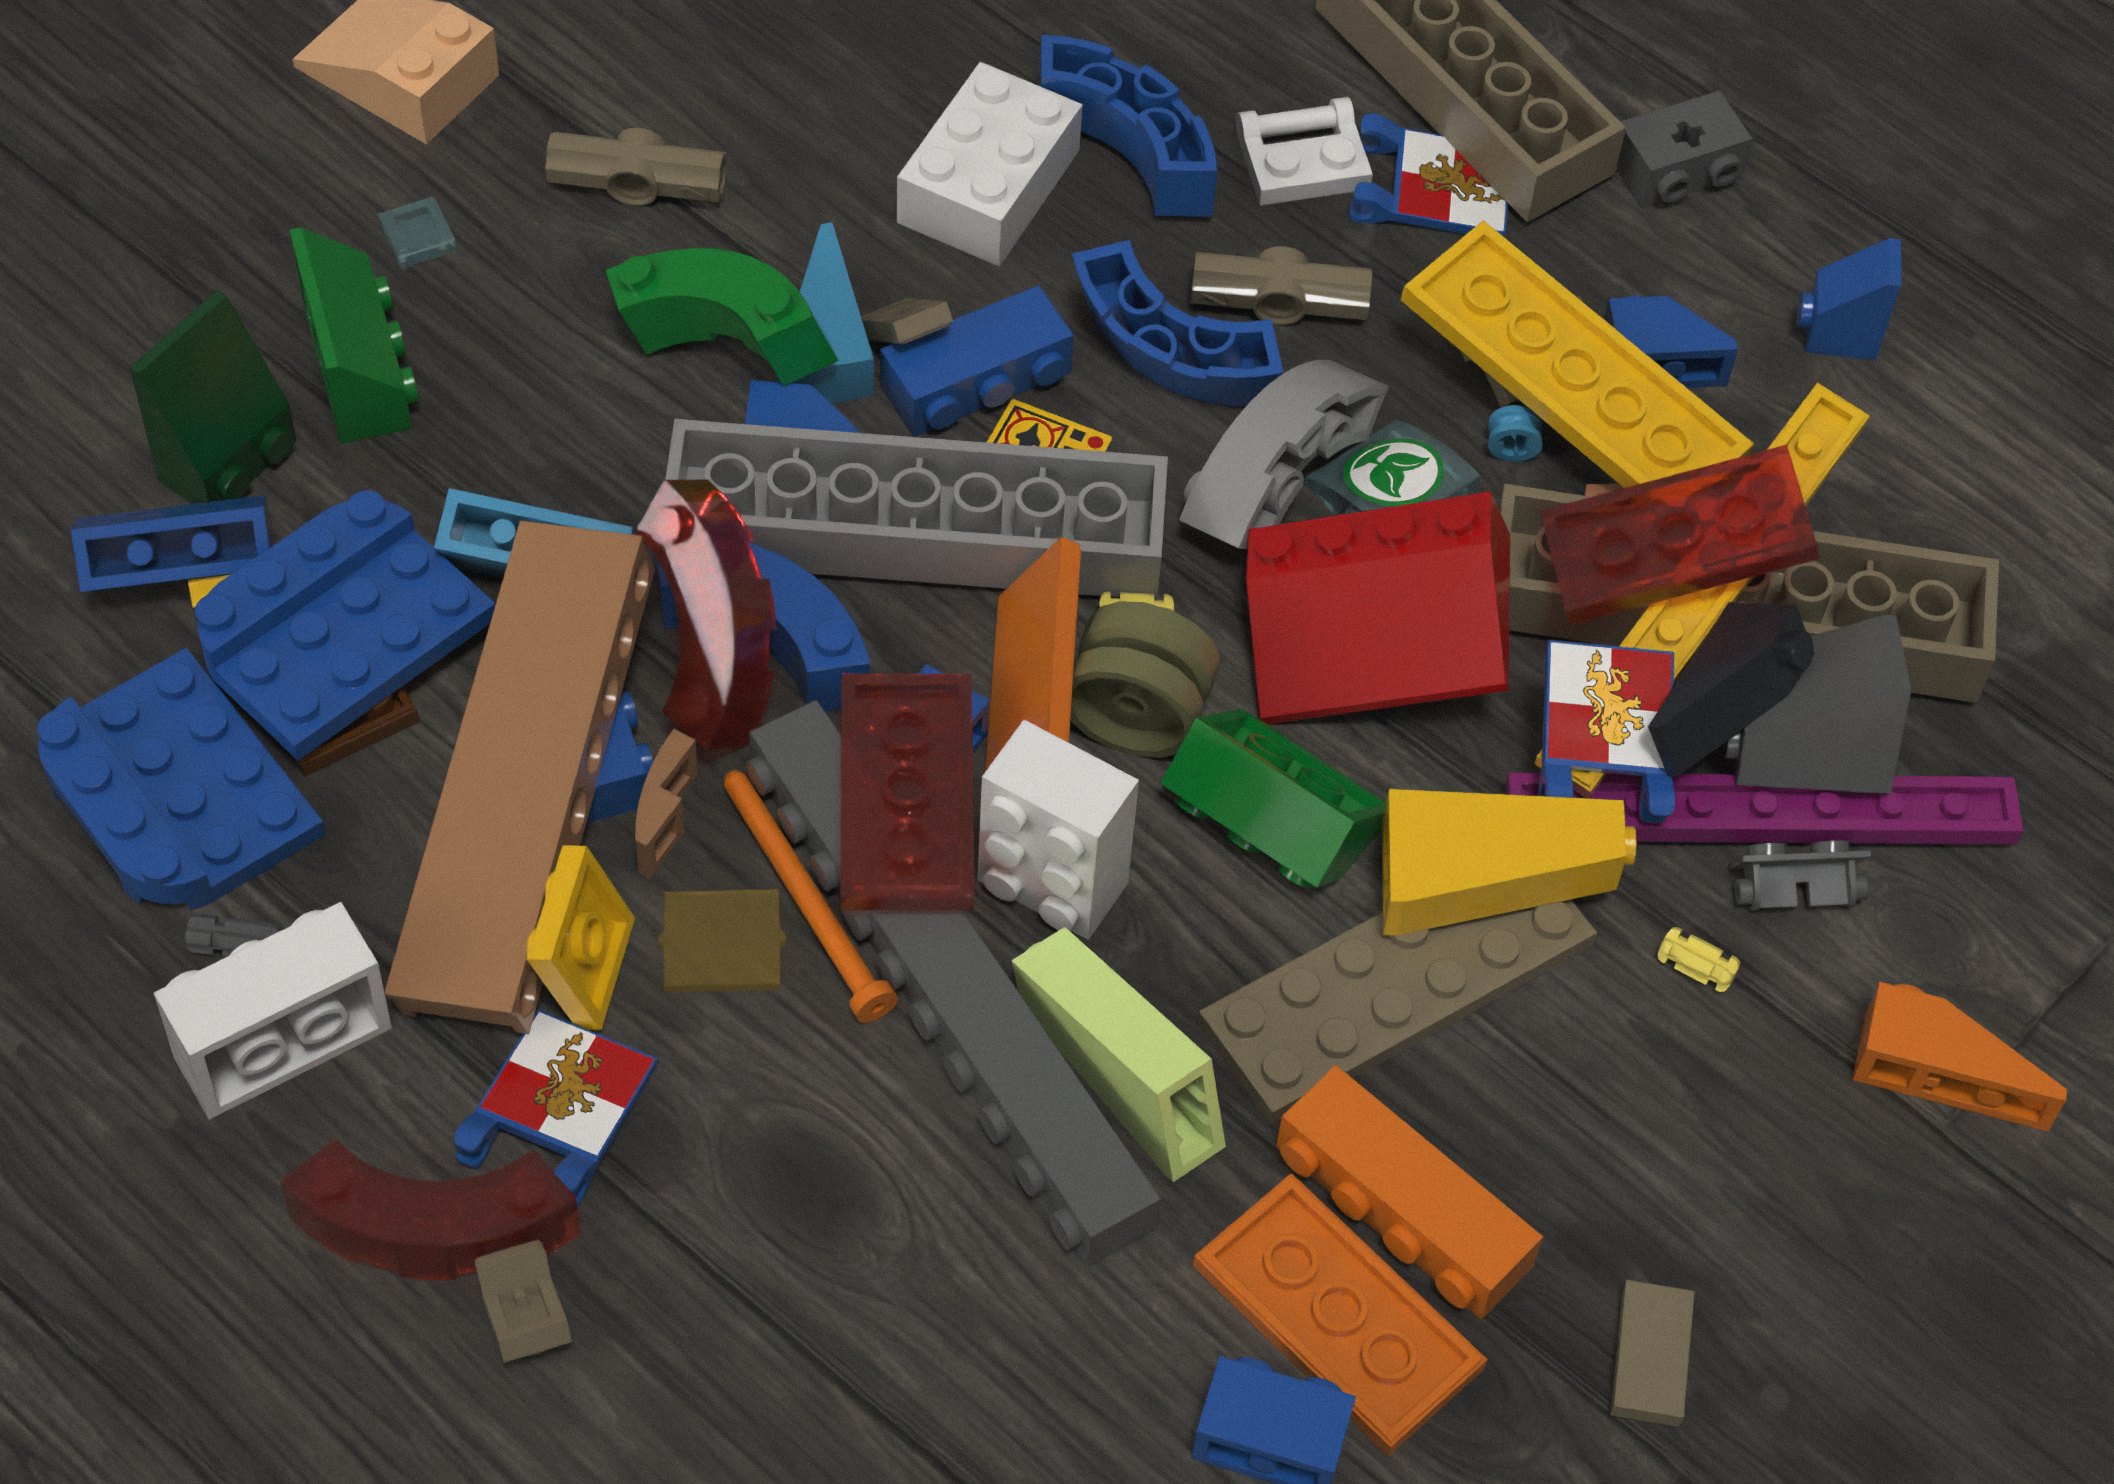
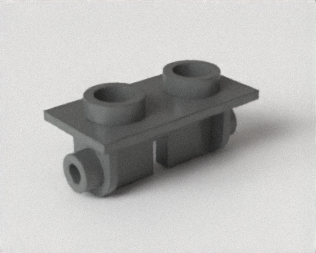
(1826, 870)

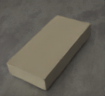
(906, 320)
(1652, 1353)

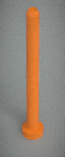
(871, 997)

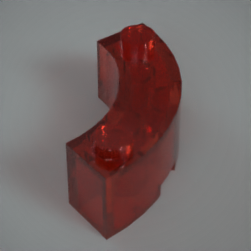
(721, 612)
(427, 1225)

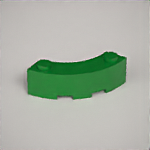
(714, 292)

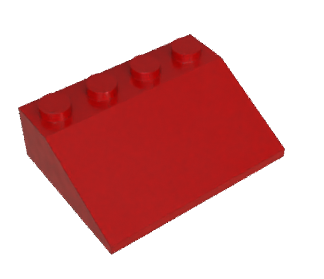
(1380, 608)

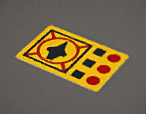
(1035, 427)

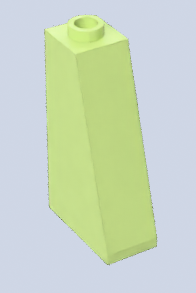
(1125, 1052)

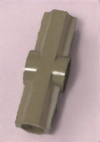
(636, 167)
(1281, 285)

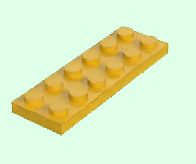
(1568, 362)

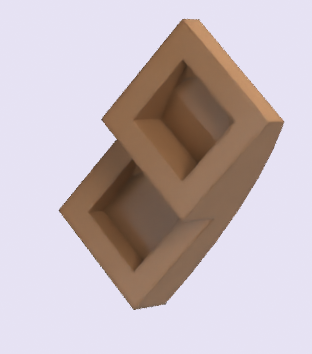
(660, 804)

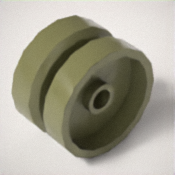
(1141, 678)

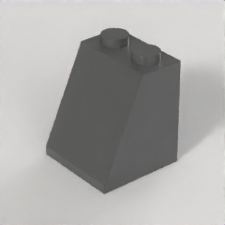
(1840, 719)

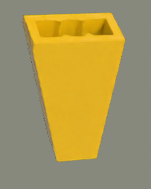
(1495, 854)

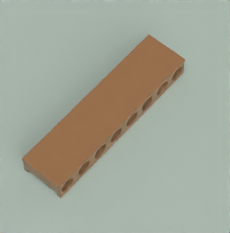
(521, 771)

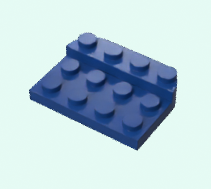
(335, 620)
(174, 785)

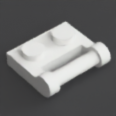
(1308, 165)

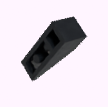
(1731, 681)

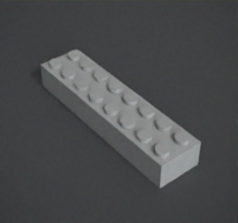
(932, 504)

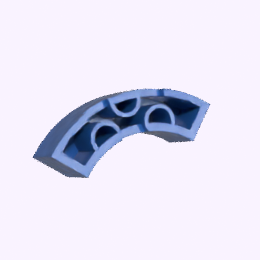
(1138, 117)
(1182, 353)
(813, 633)

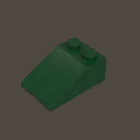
(211, 406)

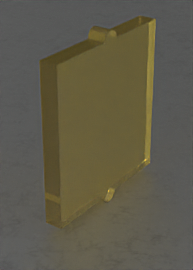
(721, 940)

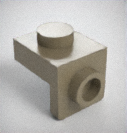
(522, 1301)

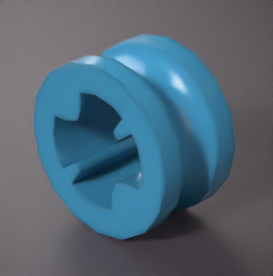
(1514, 433)

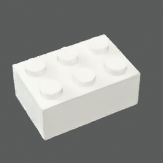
(989, 163)
(1056, 829)
(274, 1009)

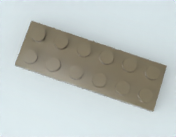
(1379, 995)

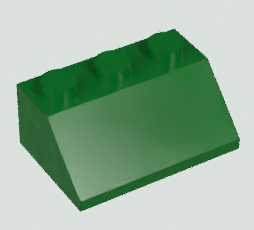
(353, 338)
(1274, 797)

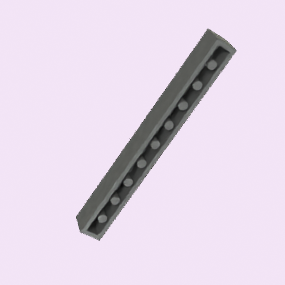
(970, 1010)

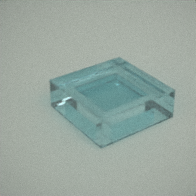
(417, 232)

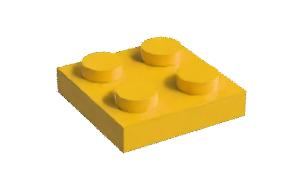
(580, 937)

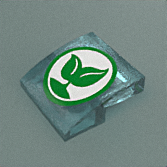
(1392, 470)

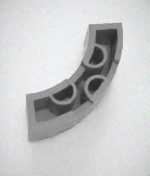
(1267, 446)

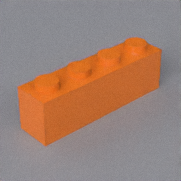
(1407, 1193)

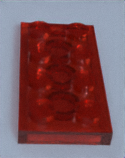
(1679, 534)
(907, 792)

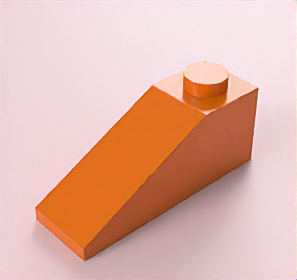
(1944, 1056)

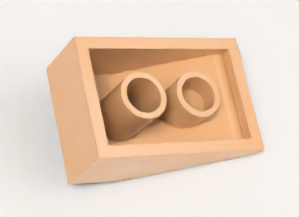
(405, 61)

